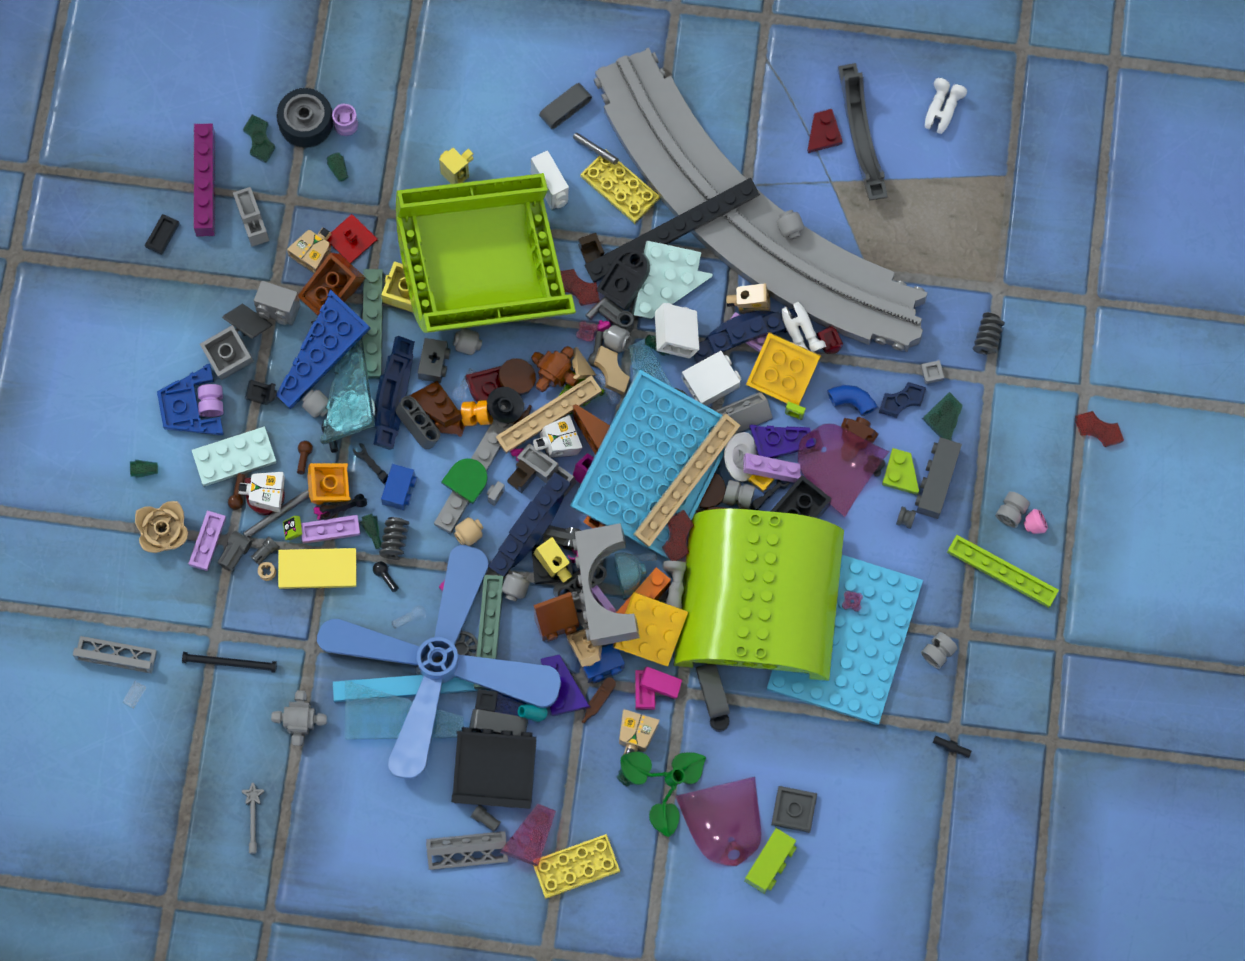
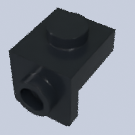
(260, 392)

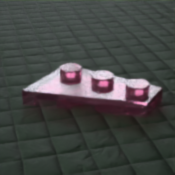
(531, 836)

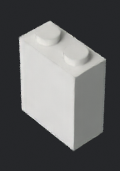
(557, 187)
(676, 330)
(711, 379)

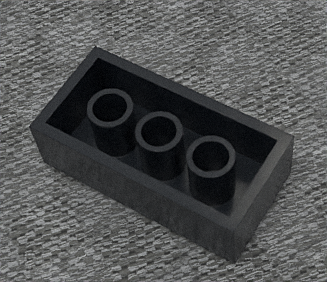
(804, 499)

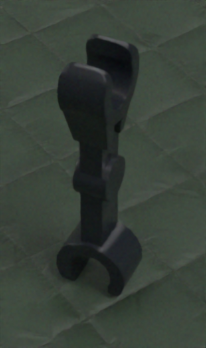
(381, 474)
(358, 501)
(757, 503)

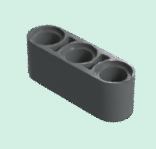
(565, 106)
(414, 414)
(571, 586)
(712, 690)
(497, 721)

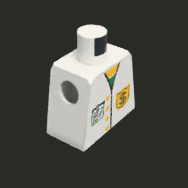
(559, 439)
(265, 490)

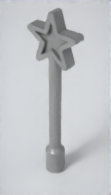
(252, 797)

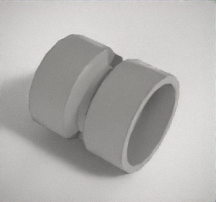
(738, 494)
(1011, 512)
(941, 647)

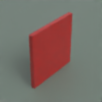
(351, 238)

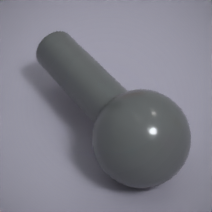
(598, 342)

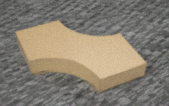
(607, 362)

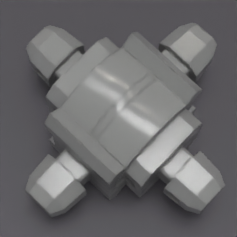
(299, 718)

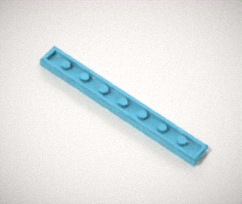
(402, 686)

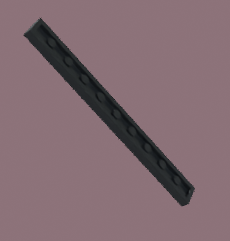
(679, 225)

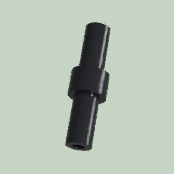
(952, 746)

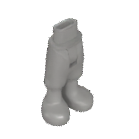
(676, 588)

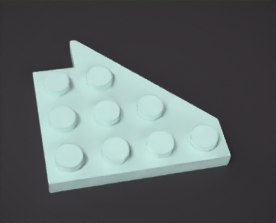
(670, 277)

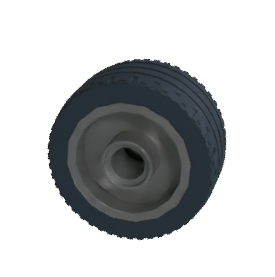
(305, 117)

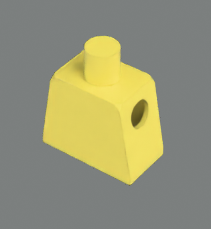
(550, 552)

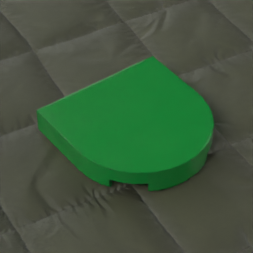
(466, 479)

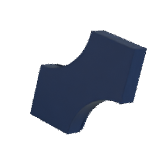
(894, 403)

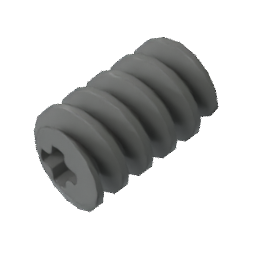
(988, 334)
(393, 537)

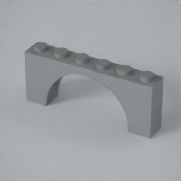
(592, 548)

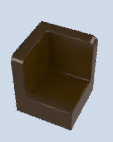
(590, 247)
(522, 476)

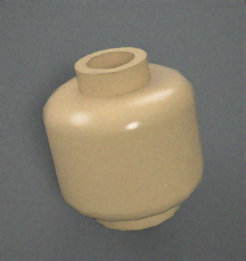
(468, 531)

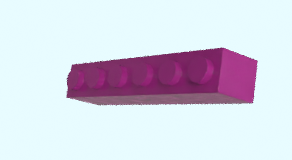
(204, 179)

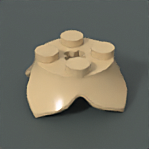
(151, 519)

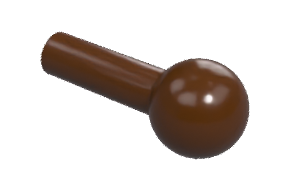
(304, 448)
(235, 501)

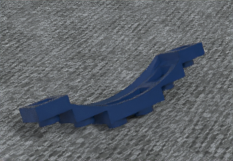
(741, 330)
(391, 390)
(530, 525)

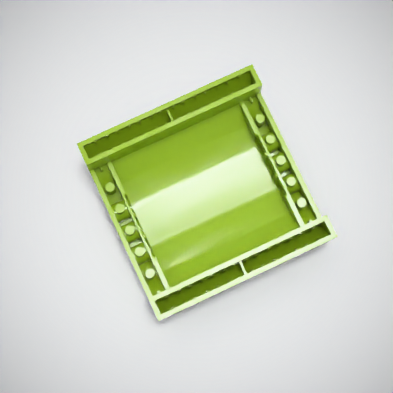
(479, 253)
(760, 591)

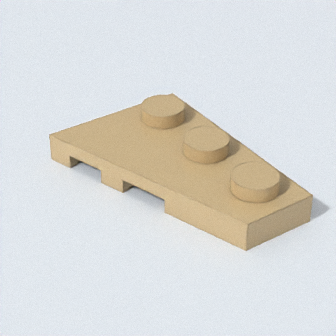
(583, 649)

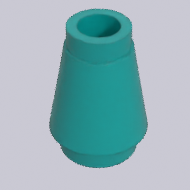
(532, 712)

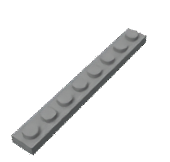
(485, 455)

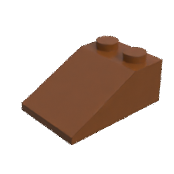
(333, 274)
(590, 426)
(556, 617)

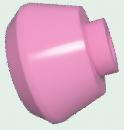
(1036, 522)

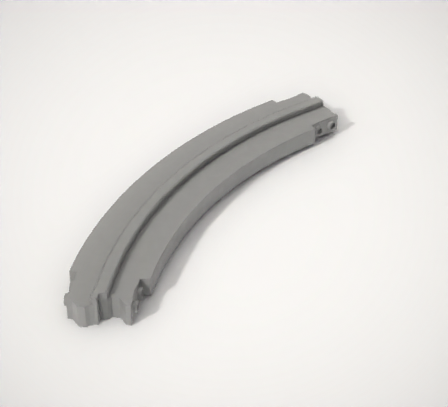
(690, 169)

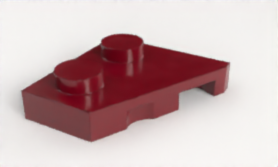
(824, 131)

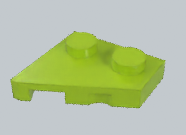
(901, 472)

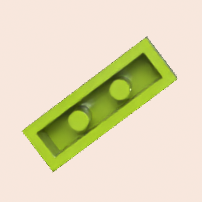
(771, 861)

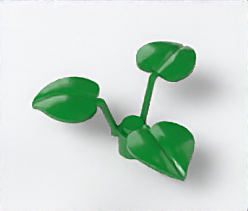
(686, 769)

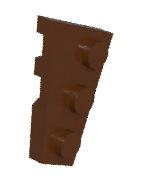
(437, 404)

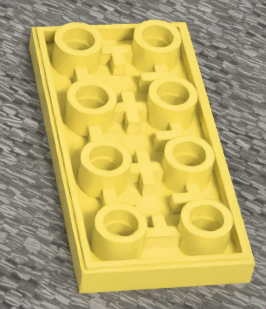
(620, 188)
(317, 568)
(576, 866)

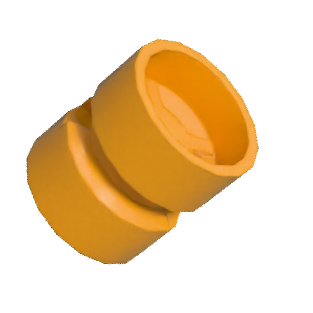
(475, 413)

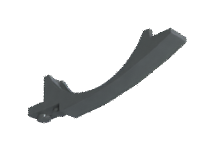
(855, 109)

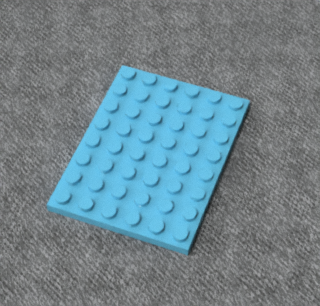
(642, 456)
(863, 644)

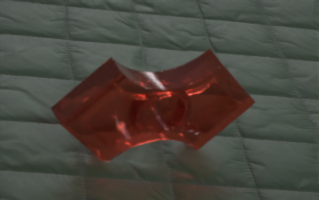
(584, 291)
(1091, 425)
(676, 544)

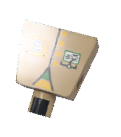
(311, 249)
(750, 298)
(636, 731)

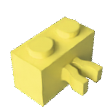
(455, 166)

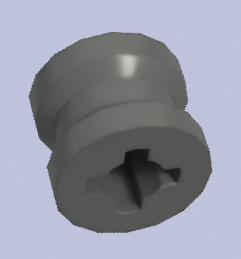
(906, 517)

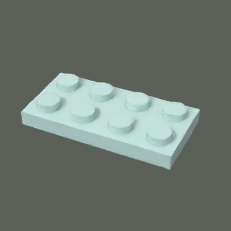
(234, 456)

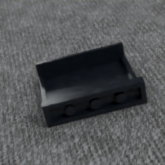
(494, 768)

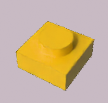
(760, 482)

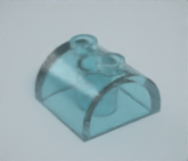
(629, 573)

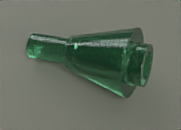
(370, 525)

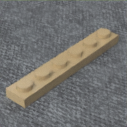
(548, 414)

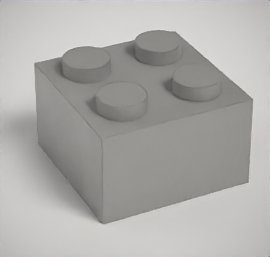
(276, 303)
(227, 352)

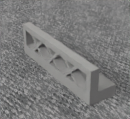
(114, 659)
(466, 844)

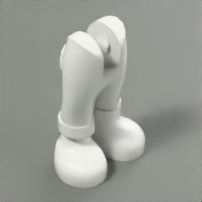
(942, 87)
(803, 320)

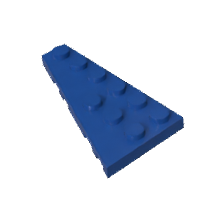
(326, 343)

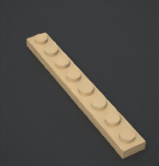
(686, 480)

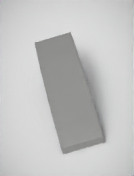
(251, 216)
(544, 465)

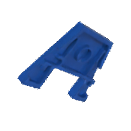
(180, 406)

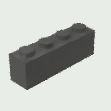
(938, 478)

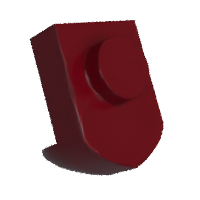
(831, 339)

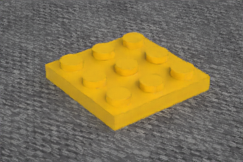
(783, 369)
(658, 629)

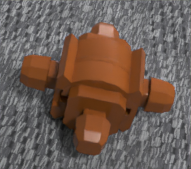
(554, 368)

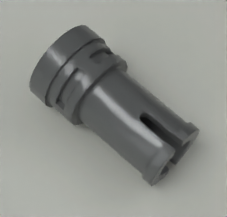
(268, 547)
(480, 815)

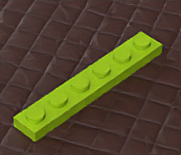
(1002, 571)

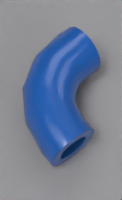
(852, 395)

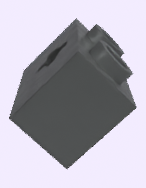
(433, 349)

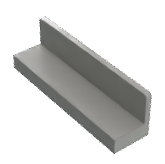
(748, 411)

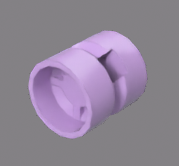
(345, 119)
(210, 400)

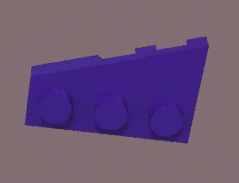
(779, 441)
(570, 695)

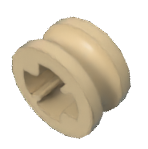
(265, 565)

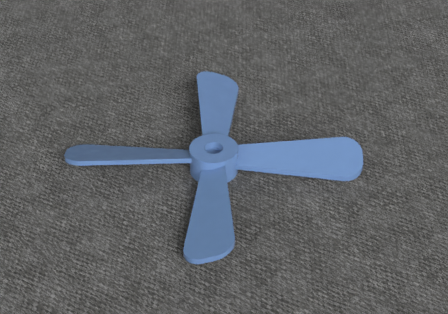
(523, 681)

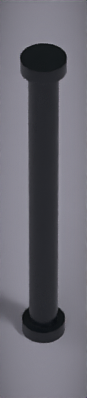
(229, 662)

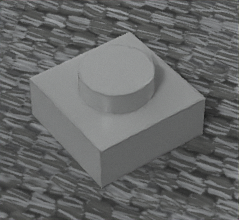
(932, 372)
(495, 492)

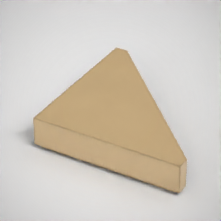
(581, 366)

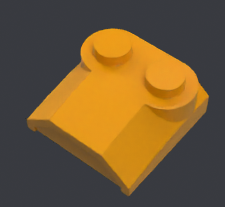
(328, 482)

